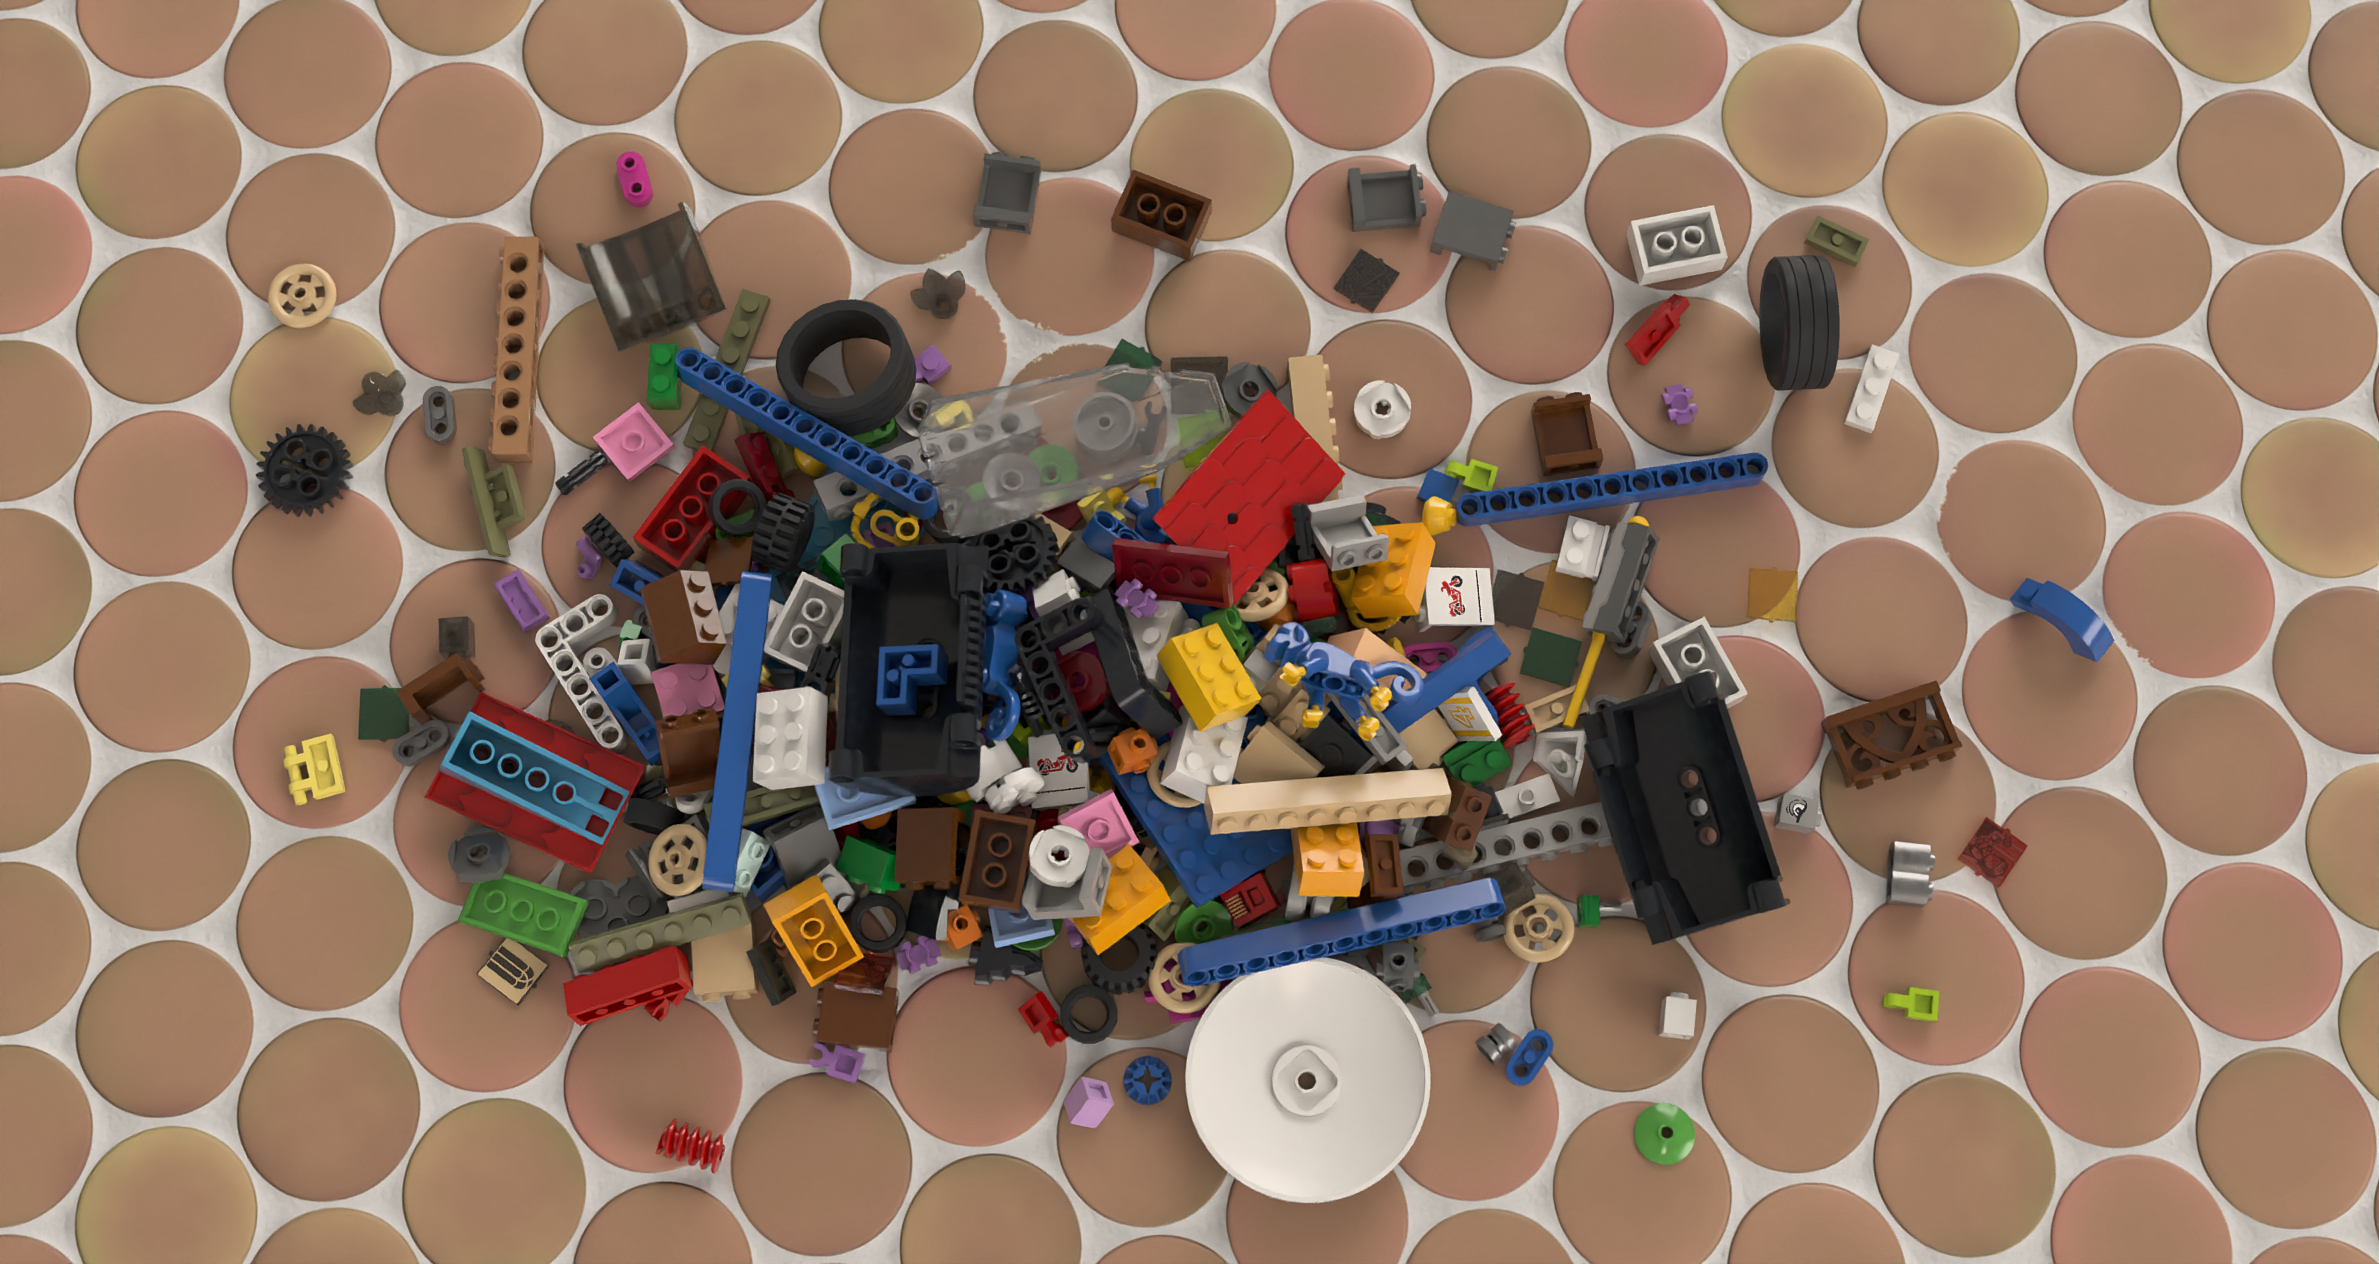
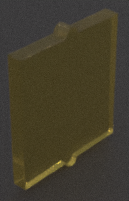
(1566, 594)
(1772, 594)

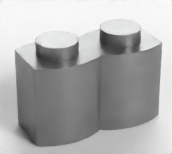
(1909, 874)

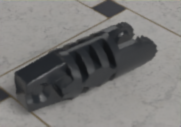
(1029, 700)

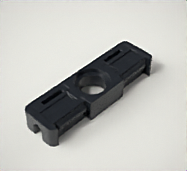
(823, 668)

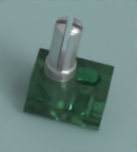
(1420, 990)

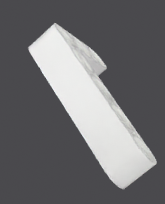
(577, 674)

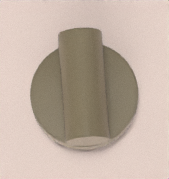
(1460, 856)

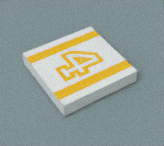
(1469, 717)

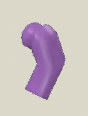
(591, 561)

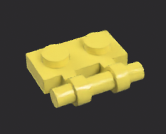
(322, 766)

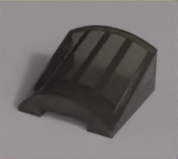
(653, 279)

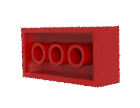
(683, 511)

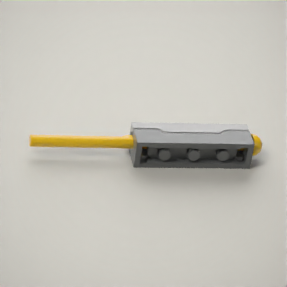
(1614, 598)

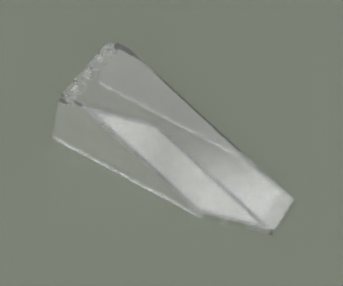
(1062, 439)

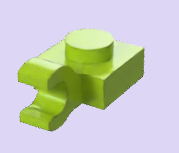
(1476, 476)
(1918, 1003)

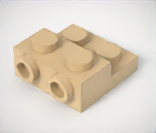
(1287, 705)

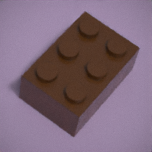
(1161, 215)
(997, 861)

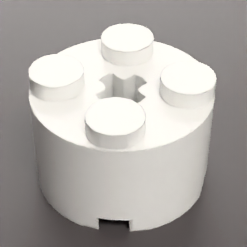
(994, 766)

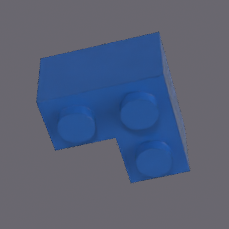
(904, 670)

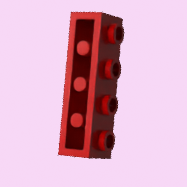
(627, 985)

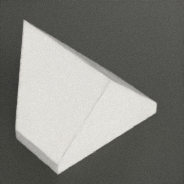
(1561, 756)

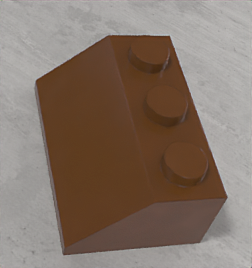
(684, 618)

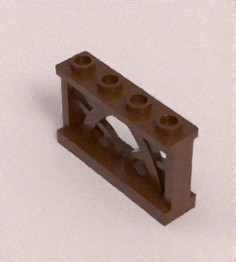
(1914, 702)

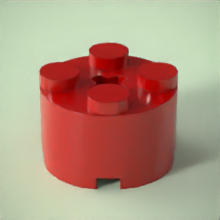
(1312, 590)

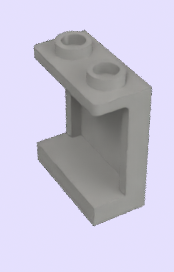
(1346, 534)
(1080, 900)

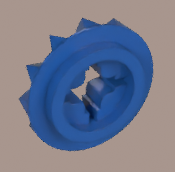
(1158, 1089)

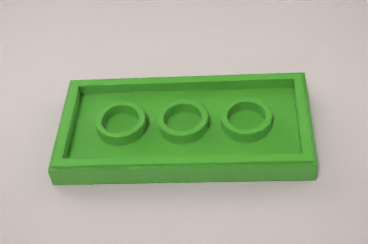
(525, 913)

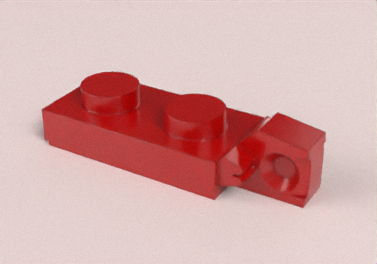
(1657, 329)

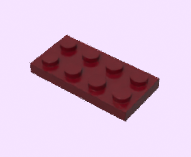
(1175, 571)

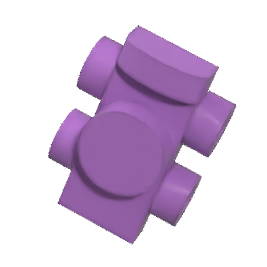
(1679, 407)
(1140, 602)
(913, 957)

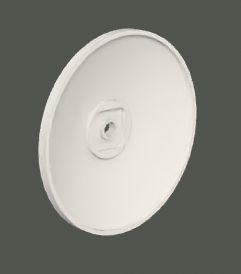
(1365, 1068)

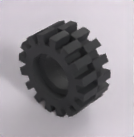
(608, 539)

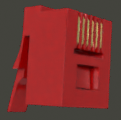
(1252, 900)

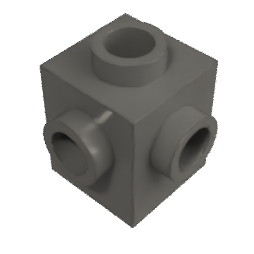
(1398, 966)

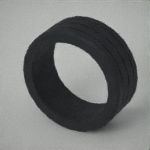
(1799, 322)
(836, 323)

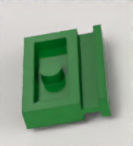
(1476, 760)

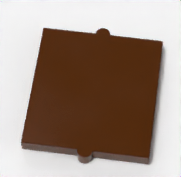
(728, 559)

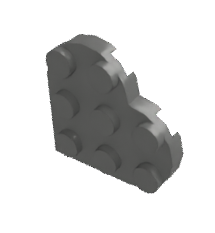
(616, 905)

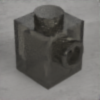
(455, 636)
(1515, 887)

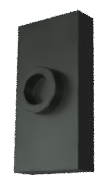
(771, 972)

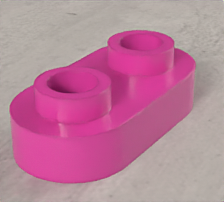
(634, 177)
(1428, 652)

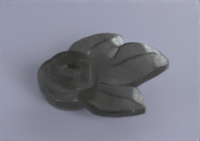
(939, 290)
(381, 394)

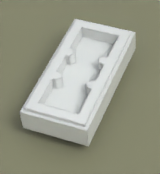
(1528, 796)

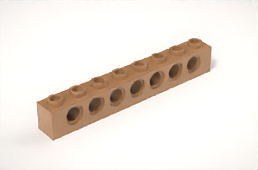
(518, 446)

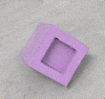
(1088, 1102)

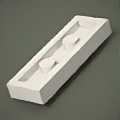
(1871, 388)

